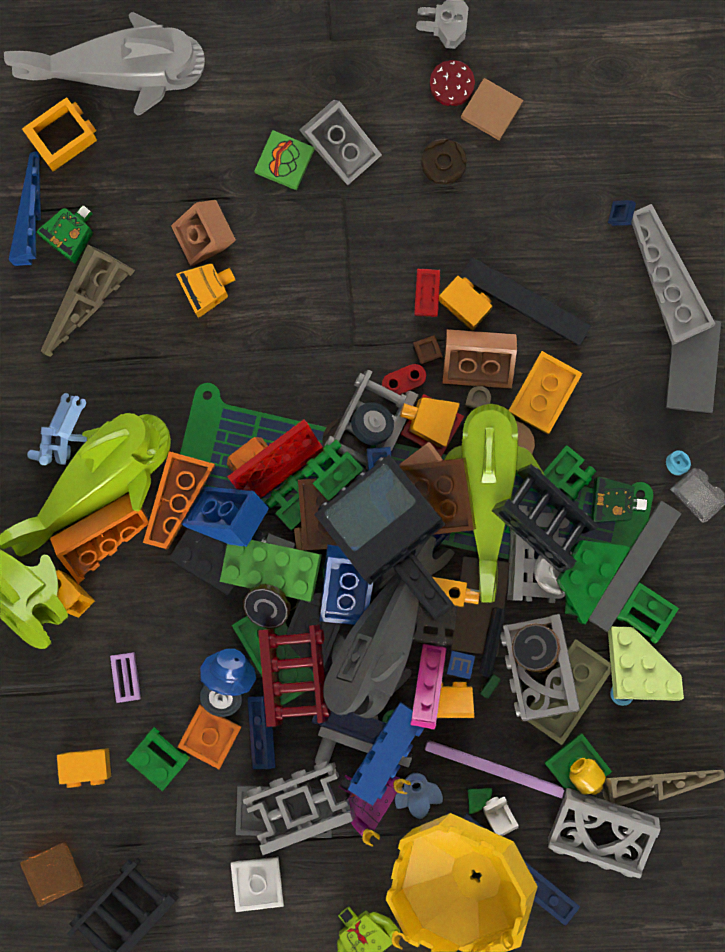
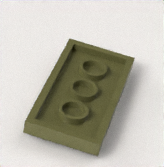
(589, 675)

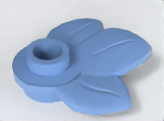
(420, 798)

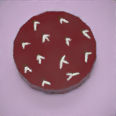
(452, 83)

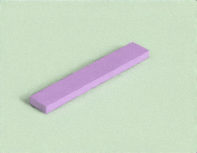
(494, 768)

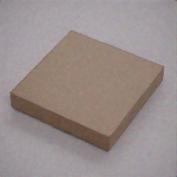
(491, 109)

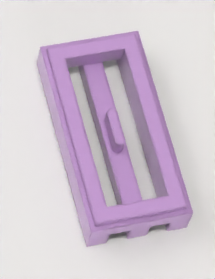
(134, 673)

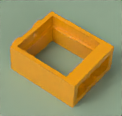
(71, 149)

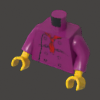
(367, 815)

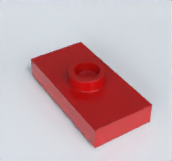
(427, 292)

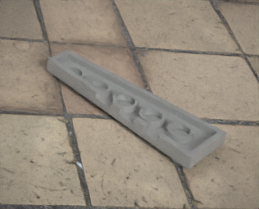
(674, 289)

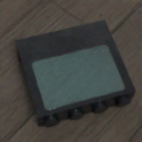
(379, 519)

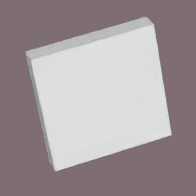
(257, 884)

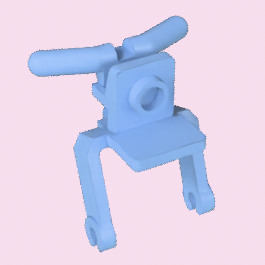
(61, 427)

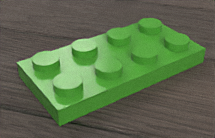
(272, 564)

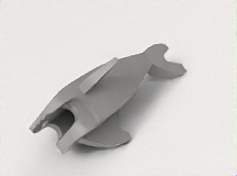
(131, 59)

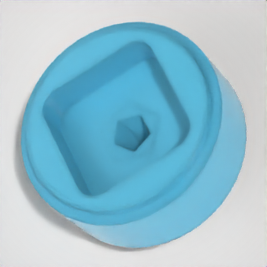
(678, 462)

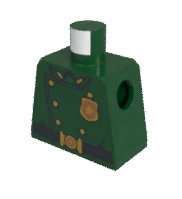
(614, 501)

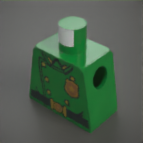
(68, 232)

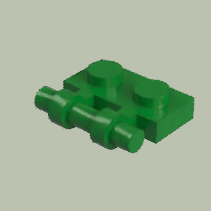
(562, 469)
(337, 475)
(290, 510)

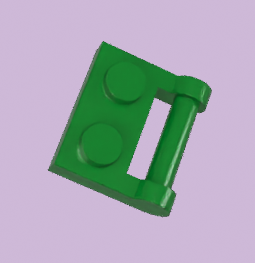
(653, 607)
(152, 764)

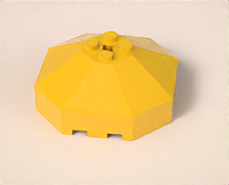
(441, 901)

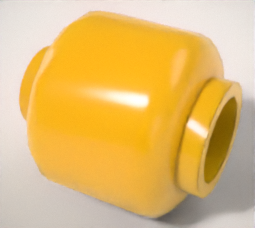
(587, 776)

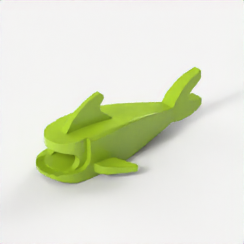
(492, 463)
(106, 467)
(30, 598)

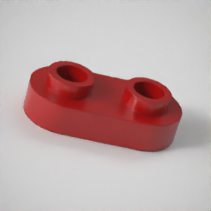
(404, 380)

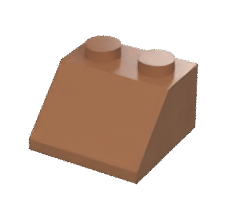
(203, 231)

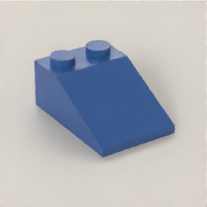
(226, 514)
(344, 589)

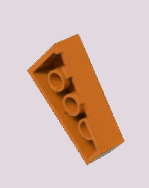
(178, 490)

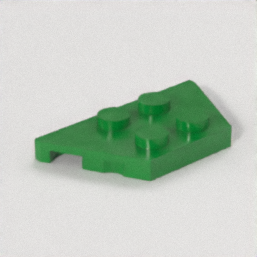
(590, 575)

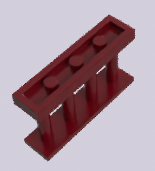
(274, 688)

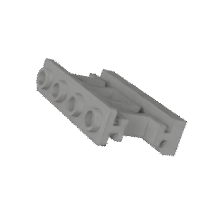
(305, 824)

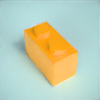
(465, 302)
(83, 767)

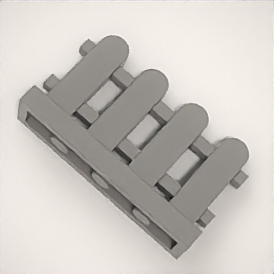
(519, 564)

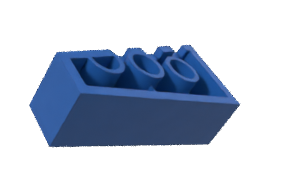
(385, 755)

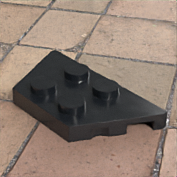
(308, 614)

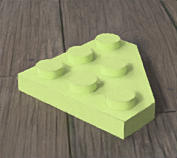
(640, 669)

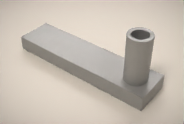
(330, 738)

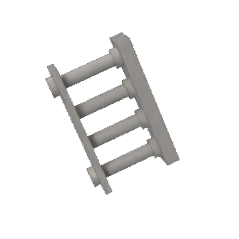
(363, 382)

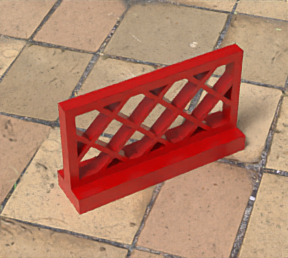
(277, 462)

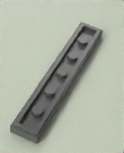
(634, 565)

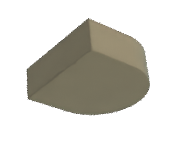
(477, 397)

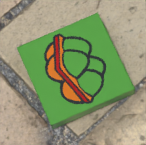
(284, 160)

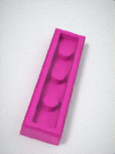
(428, 686)

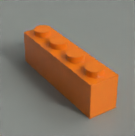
(97, 535)

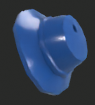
(228, 673)

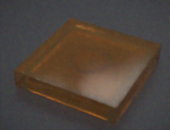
(52, 874)

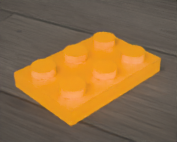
(545, 392)

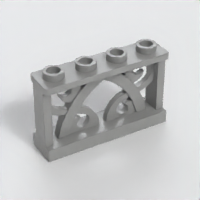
(564, 691)
(608, 855)

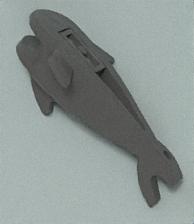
(374, 654)

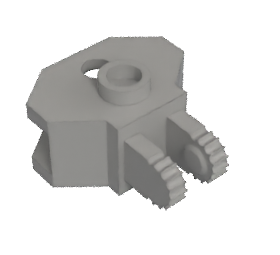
(449, 22)

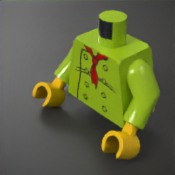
(367, 932)

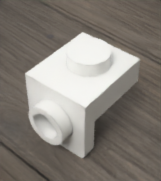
(499, 816)

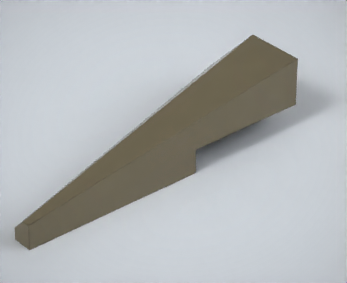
(92, 282)
(629, 789)

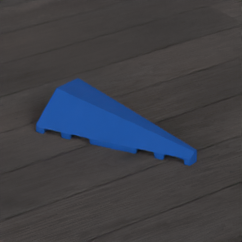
(24, 238)

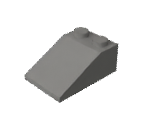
(340, 141)

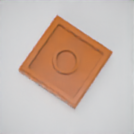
(209, 737)

